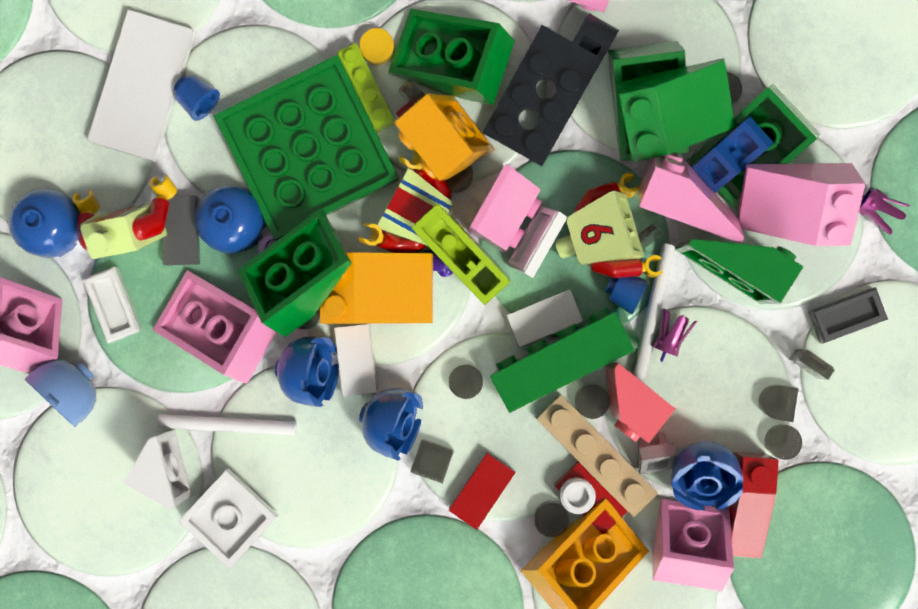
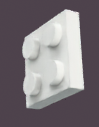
(228, 518)

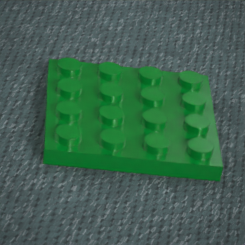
(306, 146)

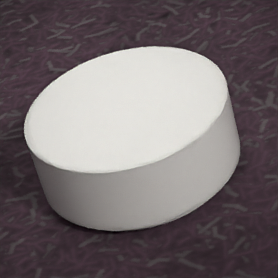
(577, 495)

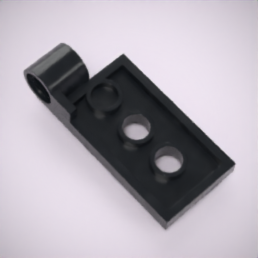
(569, 67)

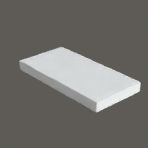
(141, 85)

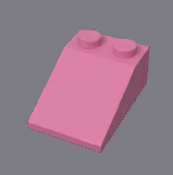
(680, 193)
(802, 202)
(215, 328)

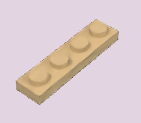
(596, 455)

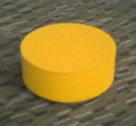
(377, 46)

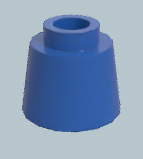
(196, 96)
(627, 292)

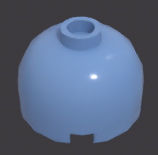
(65, 388)

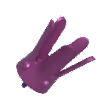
(875, 200)
(671, 342)

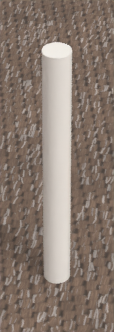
(653, 311)
(227, 424)

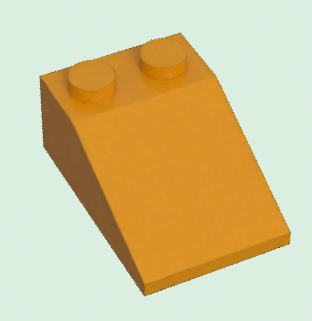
(442, 136)
(382, 290)
(583, 564)

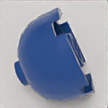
(229, 219)
(44, 223)
(307, 370)
(390, 421)
(706, 476)

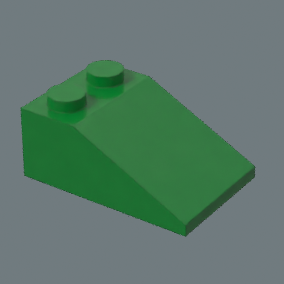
(453, 55)
(635, 63)
(676, 108)
(780, 122)
(754, 270)
(295, 274)

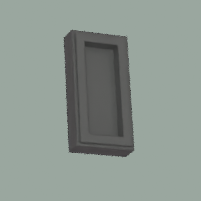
(182, 240)
(848, 315)

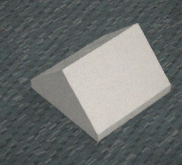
(161, 471)

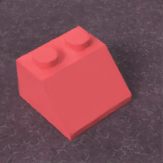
(635, 405)

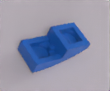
(732, 154)

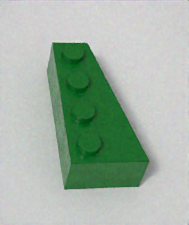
(564, 359)

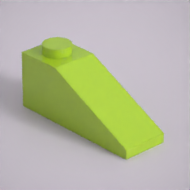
(462, 254)

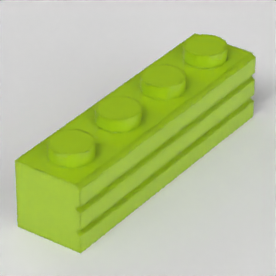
(366, 87)

